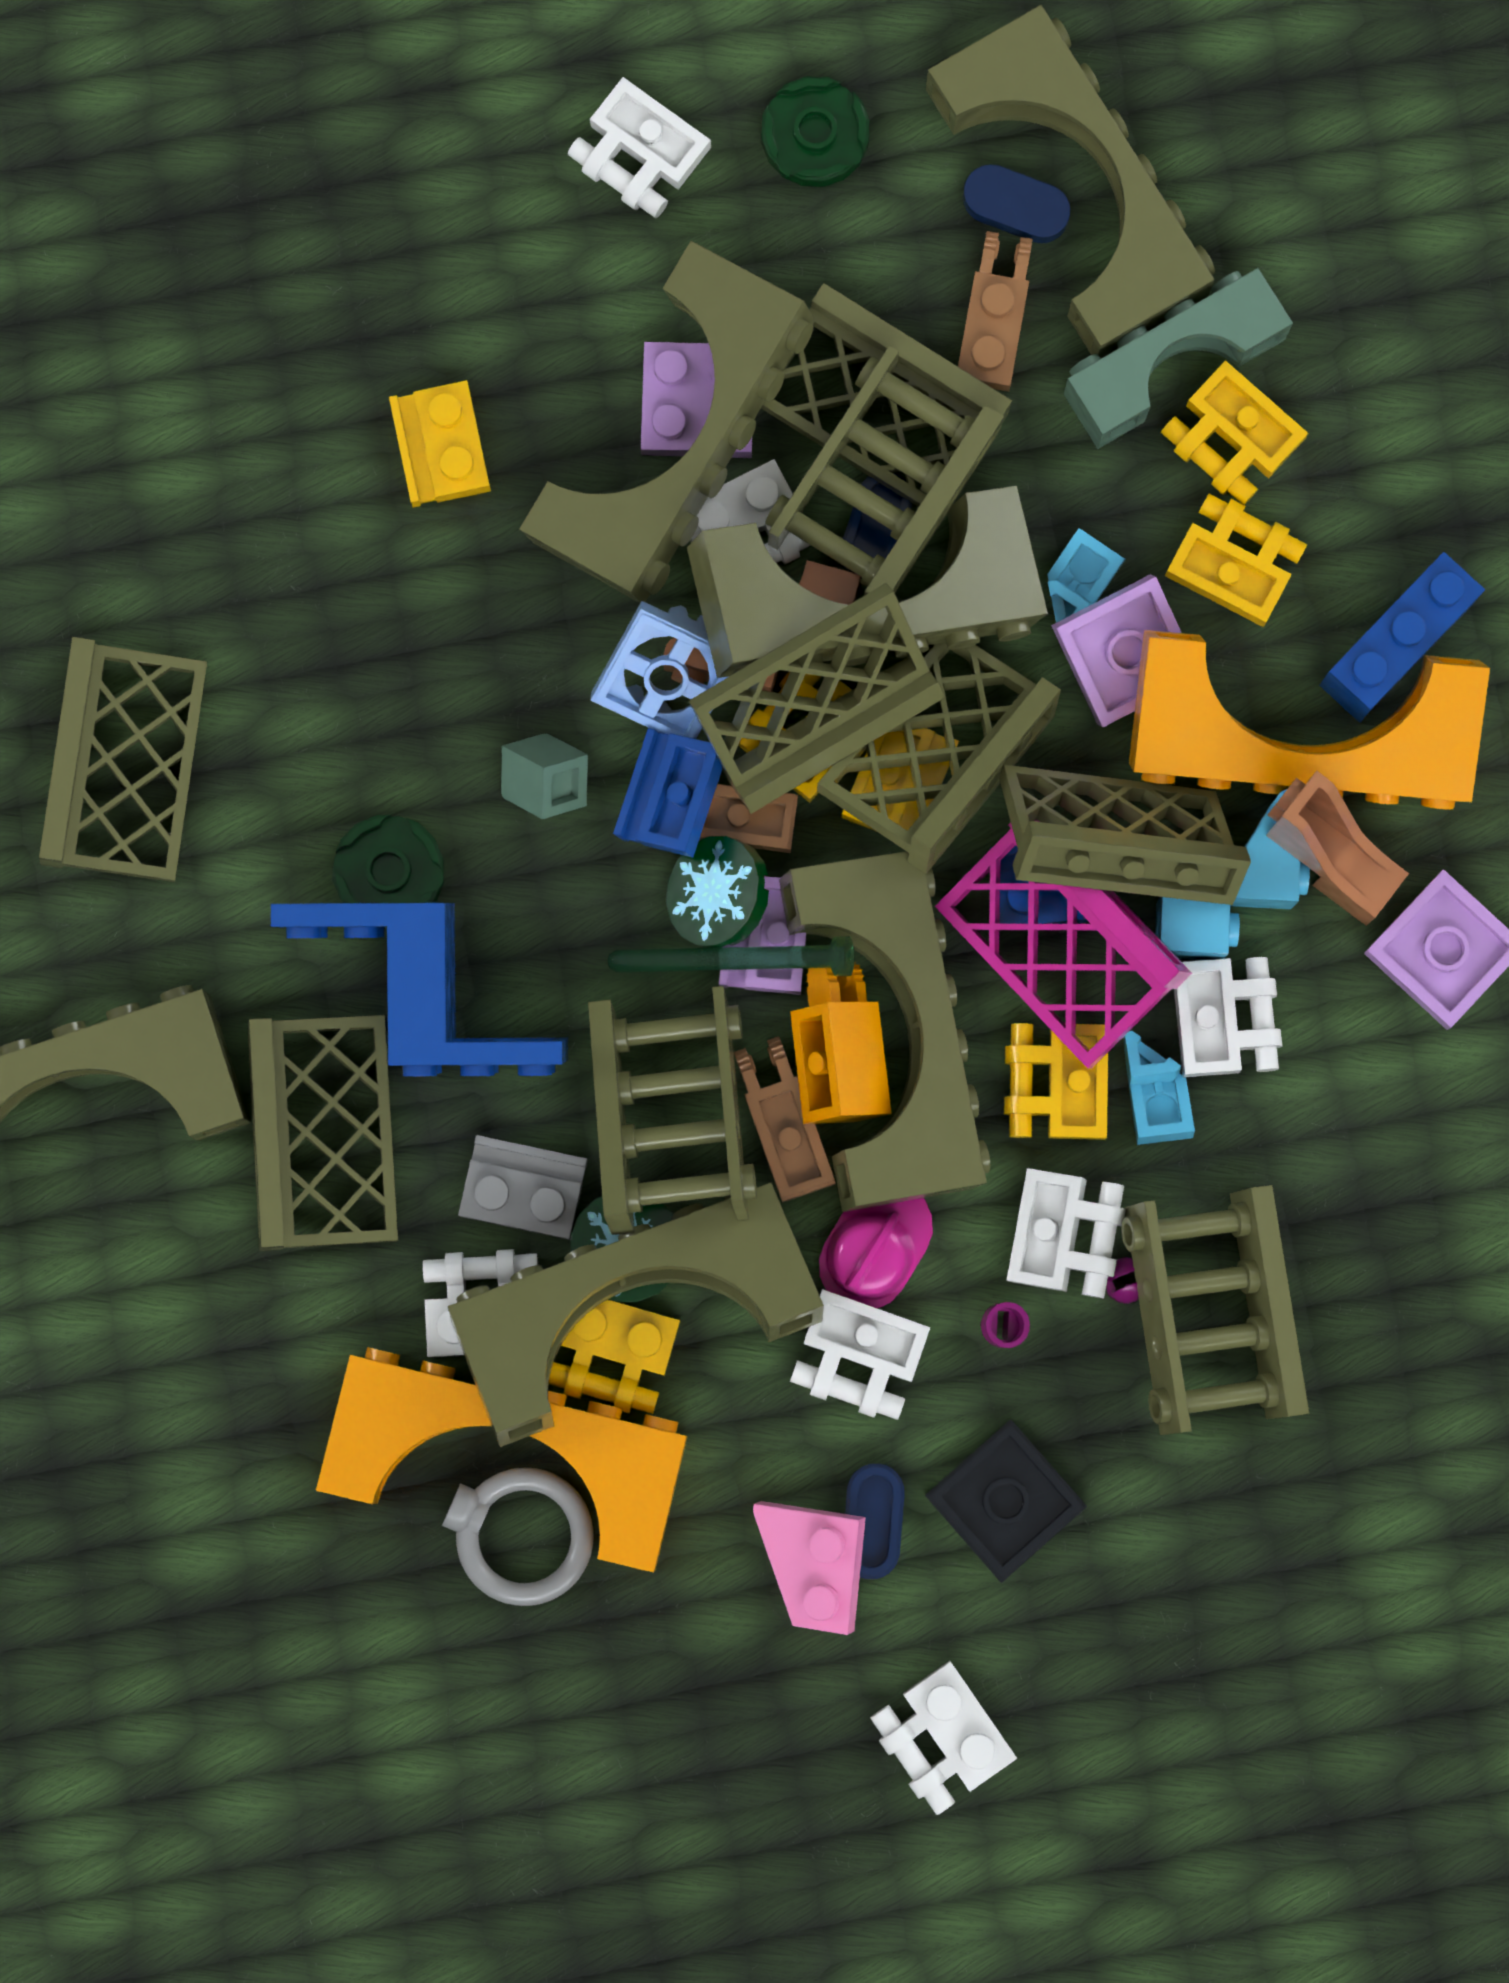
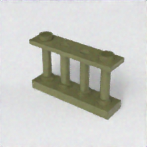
(939, 482)
(619, 1088)
(1258, 1274)

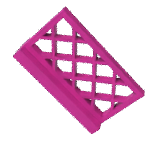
(1106, 914)

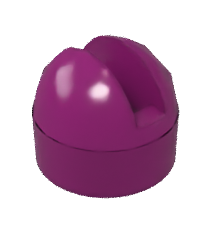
(1128, 1293)
(1014, 1327)

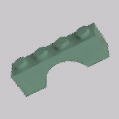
(1234, 322)

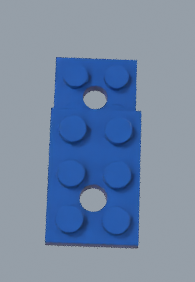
(422, 988)

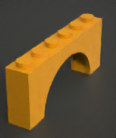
(1417, 752)
(394, 1409)

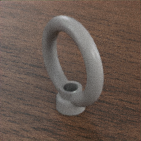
(470, 1509)

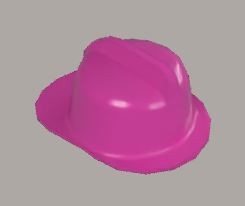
(875, 1251)

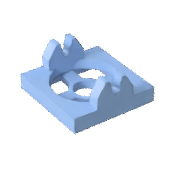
(652, 709)

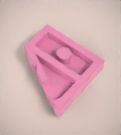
(814, 1563)

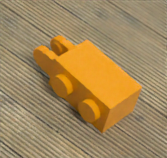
(839, 1051)

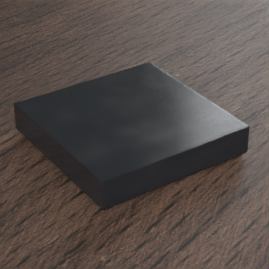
(1005, 1501)

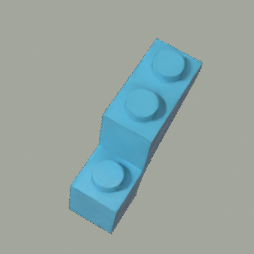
(1208, 929)

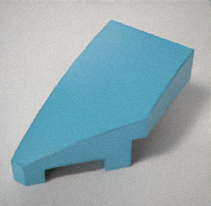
(1081, 574)
(1156, 1094)

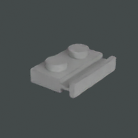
(523, 1187)

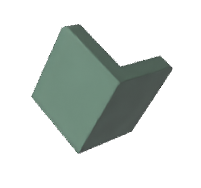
(544, 775)

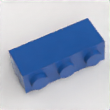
(1401, 637)

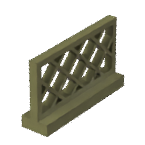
(916, 366)
(831, 727)
(74, 751)
(972, 782)
(1118, 856)
(271, 1131)

